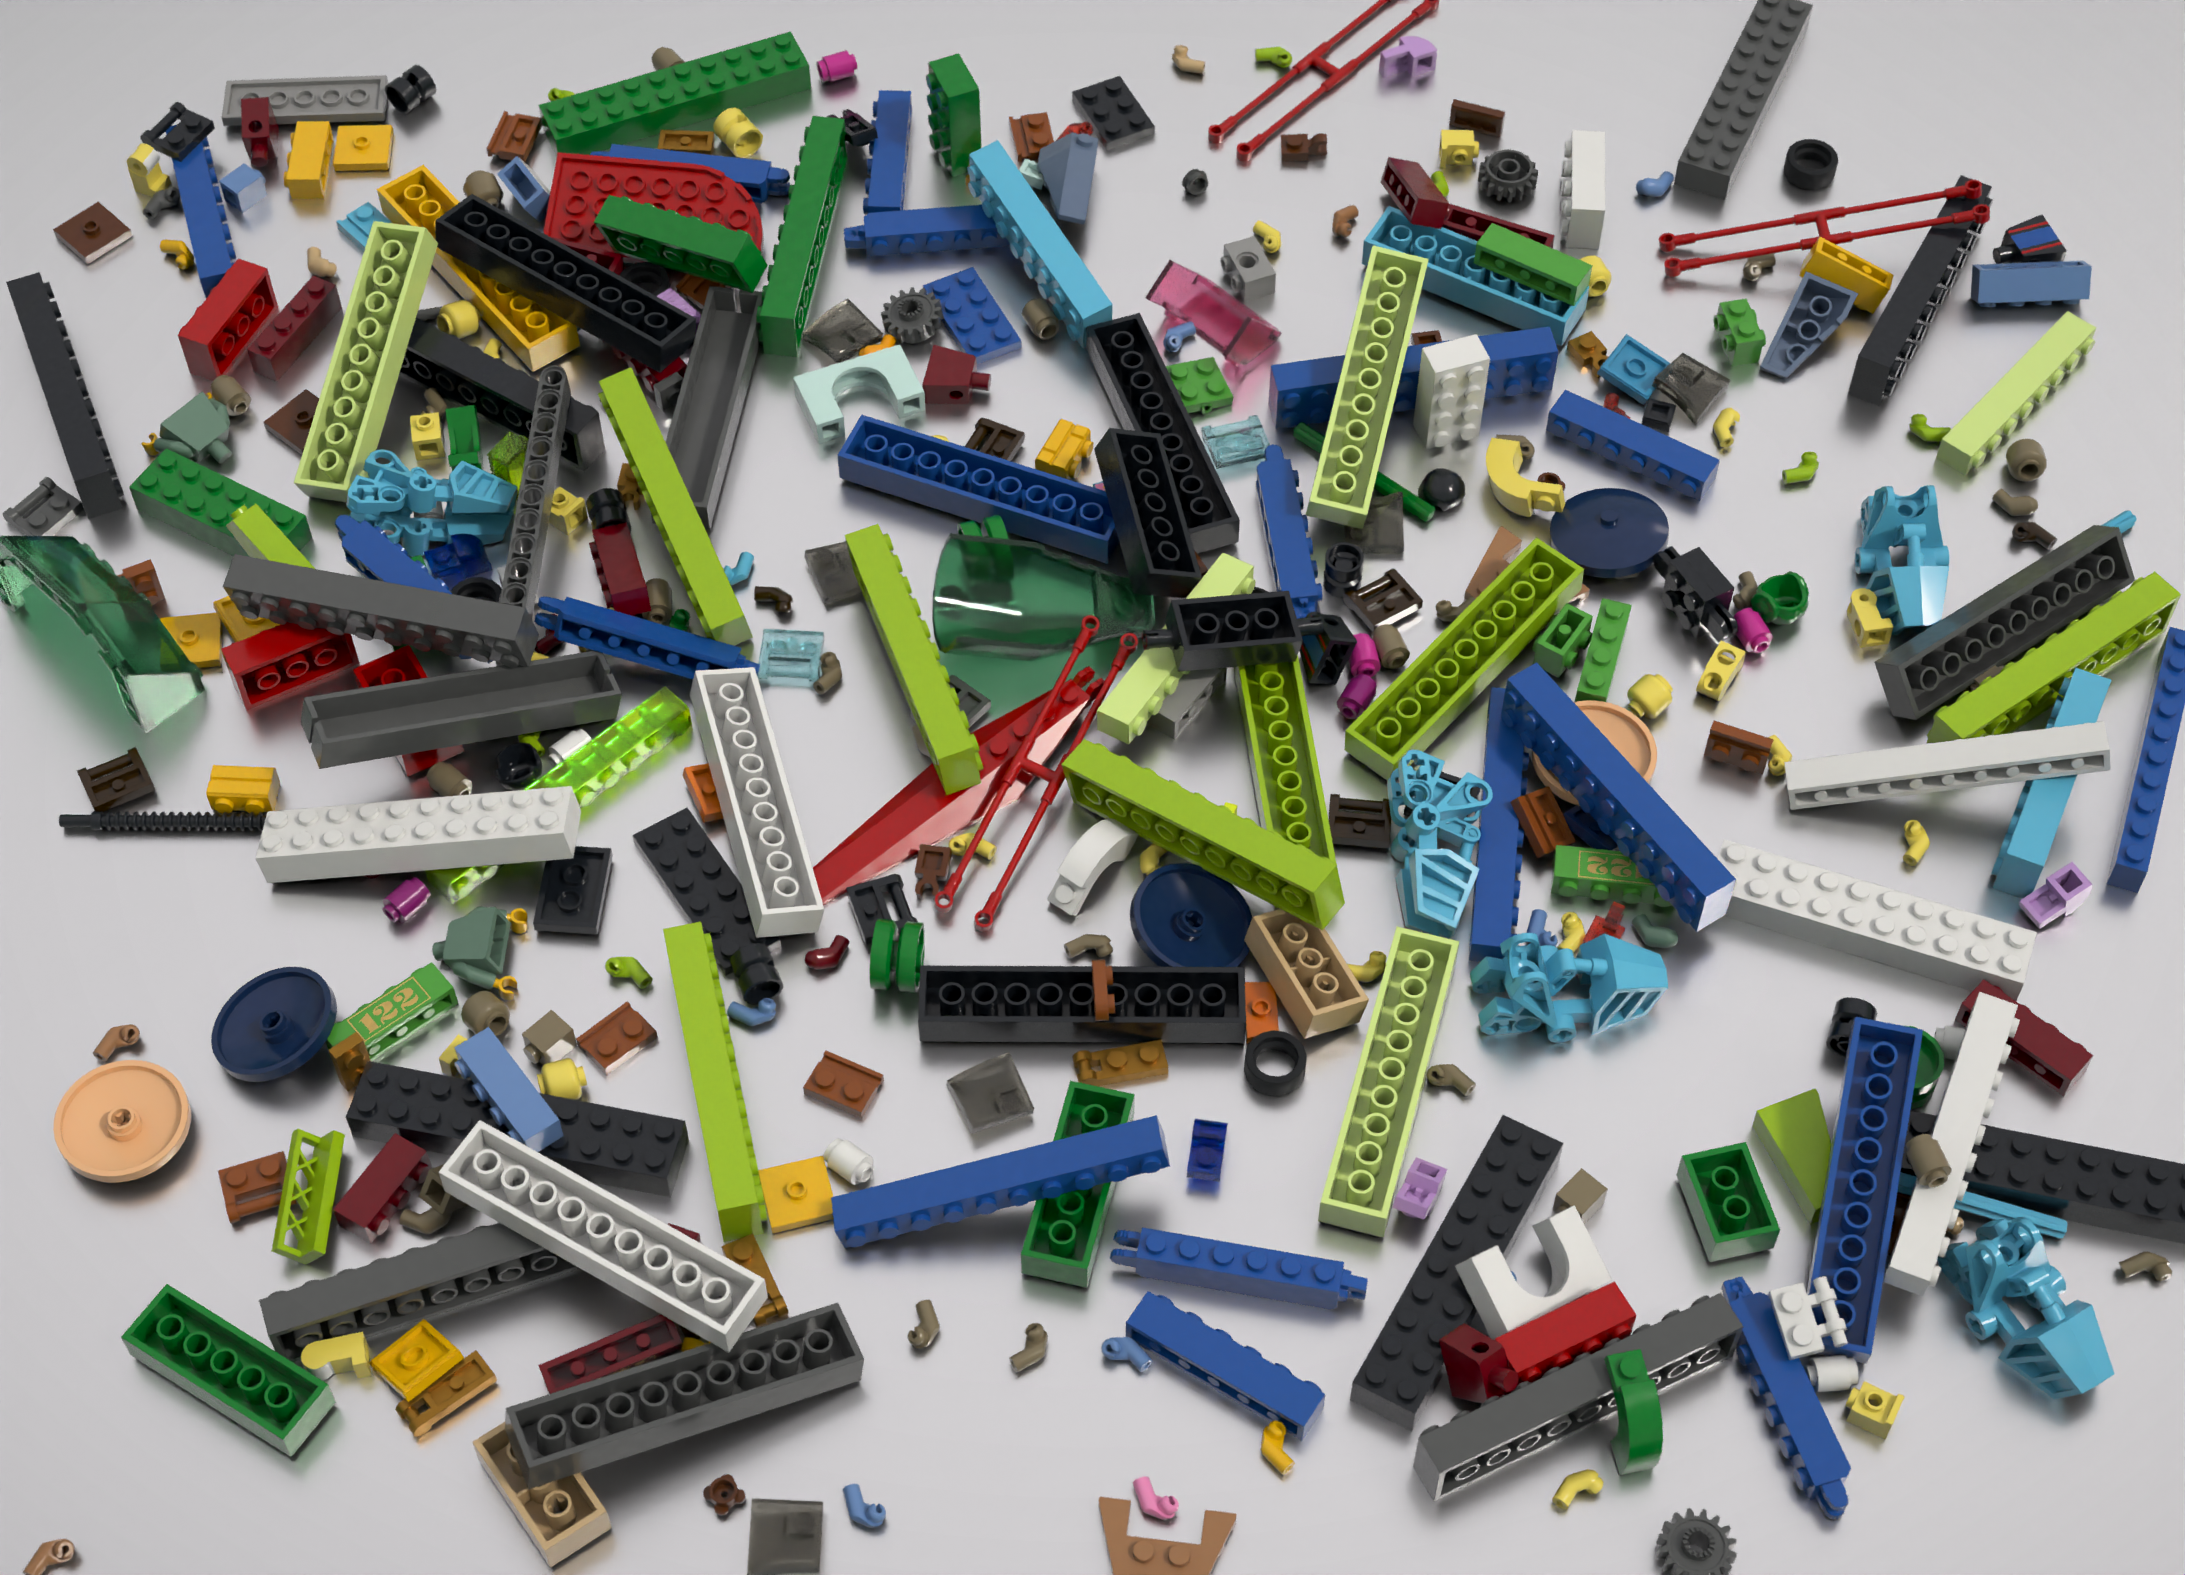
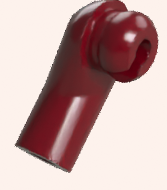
(548, 642)
(827, 957)

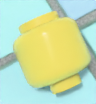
(1600, 276)
(459, 319)
(1649, 696)
(562, 1079)

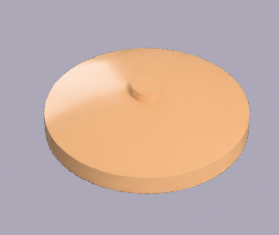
(1625, 733)
(122, 1121)

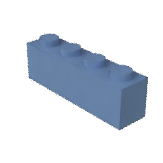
(2030, 282)
(507, 1091)

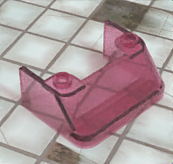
(1213, 312)

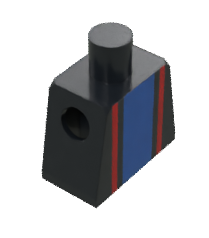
(2030, 242)
(1328, 653)

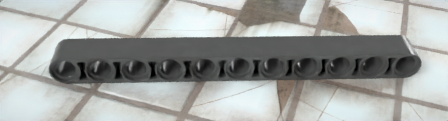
(536, 490)

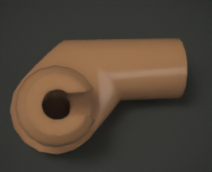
(1341, 219)

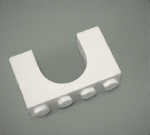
(1574, 1266)

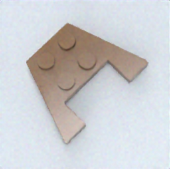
(1494, 563)
(1161, 1557)

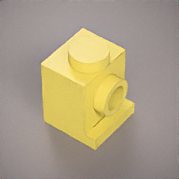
(1457, 147)
(567, 511)
(1873, 1409)

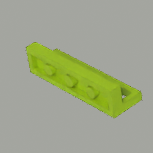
(319, 1198)

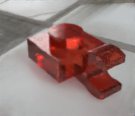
(1609, 925)

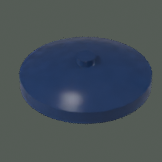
(1610, 532)
(1190, 918)
(274, 1024)

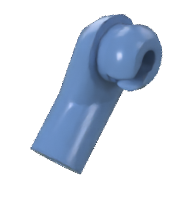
(1655, 187)
(1175, 335)
(1537, 925)
(762, 1013)
(1126, 1349)
(862, 1512)

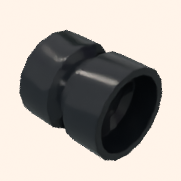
(410, 89)
(607, 508)
(1343, 569)
(756, 973)
(1842, 1020)

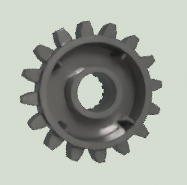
(1508, 175)
(912, 316)
(1696, 1531)

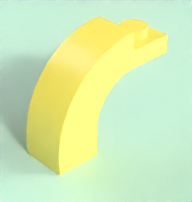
(1513, 490)

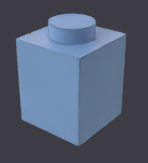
(243, 187)

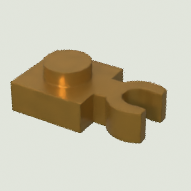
(1588, 350)
(628, 486)

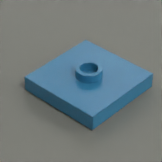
(1633, 369)

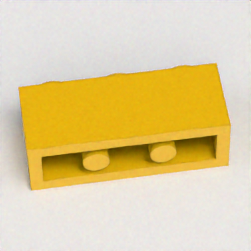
(309, 160)
(1848, 271)

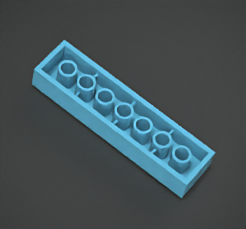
(1037, 241)
(1457, 278)
(2044, 801)

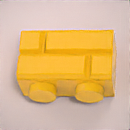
(1065, 450)
(243, 789)

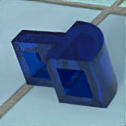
(463, 555)
(1207, 1149)

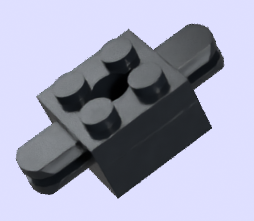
(1696, 592)

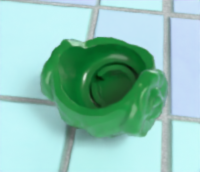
(1781, 599)

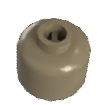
(484, 186)
(2026, 460)
(485, 1011)

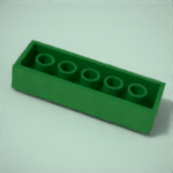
(681, 243)
(202, 501)
(1068, 1228)
(229, 1370)

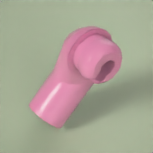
(1152, 1504)

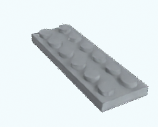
(311, 99)

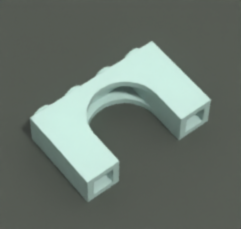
(882, 369)

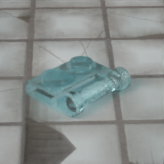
(1244, 444)
(791, 646)

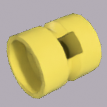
(738, 133)

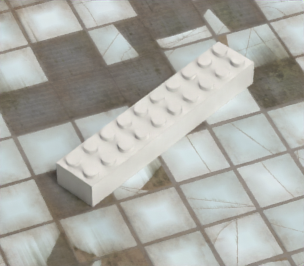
(756, 803)
(419, 834)
(1875, 921)
(604, 1235)

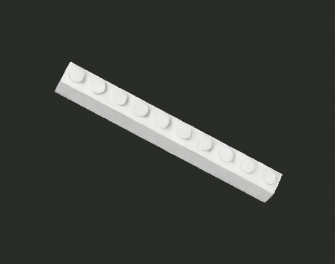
(1948, 765)
(1956, 1130)

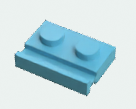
(359, 224)

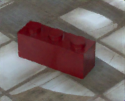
(383, 1188)

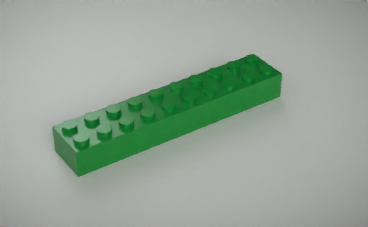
(676, 96)
(802, 237)

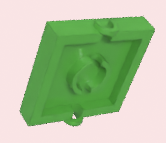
(1200, 385)

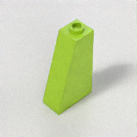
(263, 538)
(1799, 1146)

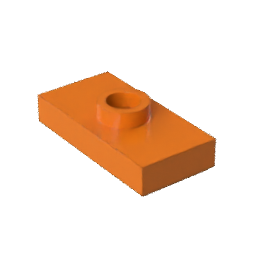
(1260, 1009)

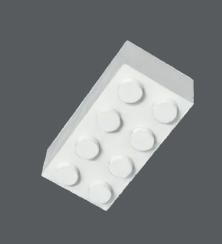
(1583, 189)
(1451, 391)

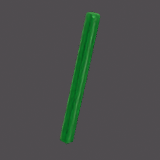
(1382, 483)

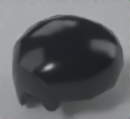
(1442, 489)
(518, 766)

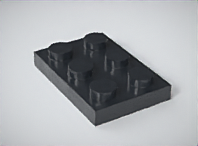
(1113, 112)
(573, 892)

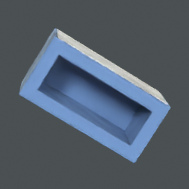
(526, 187)

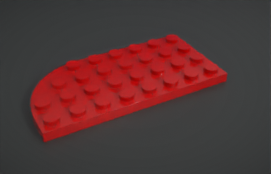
(585, 182)

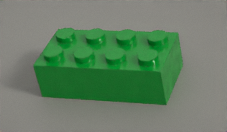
(954, 113)

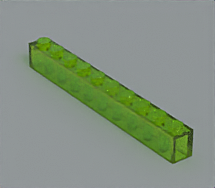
(591, 771)

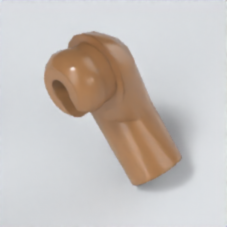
(116, 1038)
(49, 1554)

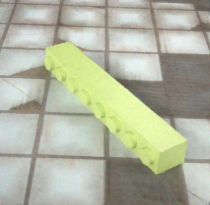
(2016, 393)
(1155, 671)

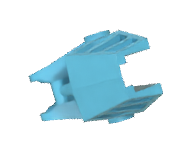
(474, 498)
(1912, 592)
(1434, 880)
(1622, 977)
(2010, 1260)

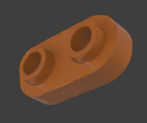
(1103, 1002)

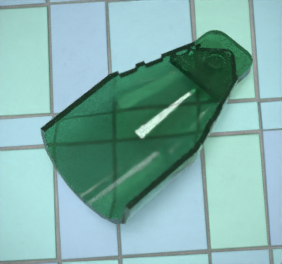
(1026, 600)

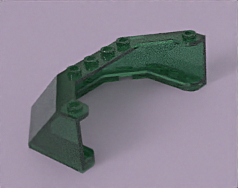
(134, 643)

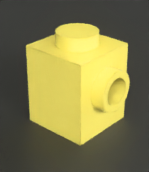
(427, 436)

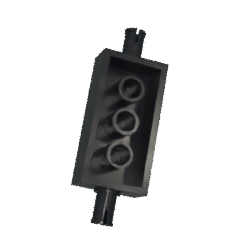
(1232, 631)

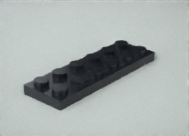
(701, 884)

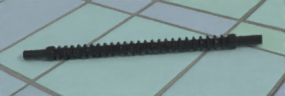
(99, 820)

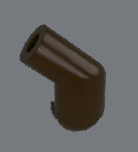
(2033, 533)
(774, 594)

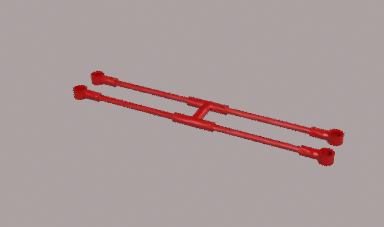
(1245, 150)
(1971, 189)
(1020, 762)

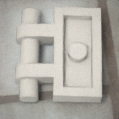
(1797, 1321)

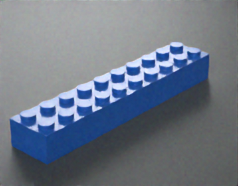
(1518, 365)
(979, 487)
(1617, 797)
(1864, 1177)

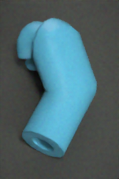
(741, 570)

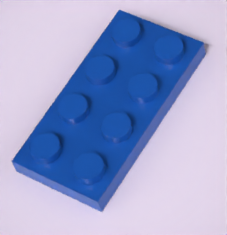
(974, 316)

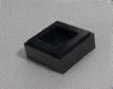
(1658, 415)

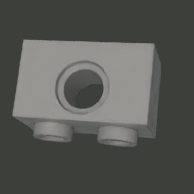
(1248, 269)

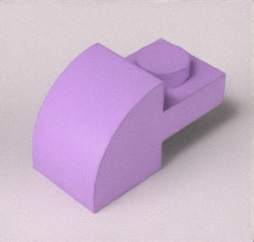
(1411, 55)
(2059, 896)
(1420, 1189)

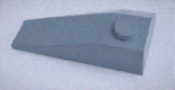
(1069, 174)
(1810, 319)

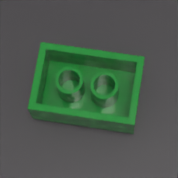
(1728, 1202)

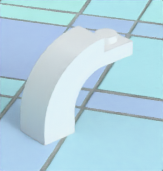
(1087, 859)

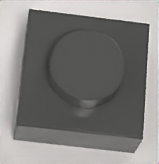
(668, 391)

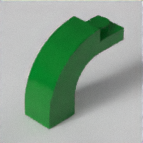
(464, 436)
(1640, 1424)

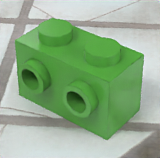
(1739, 332)
(1563, 640)

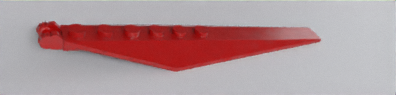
(928, 816)

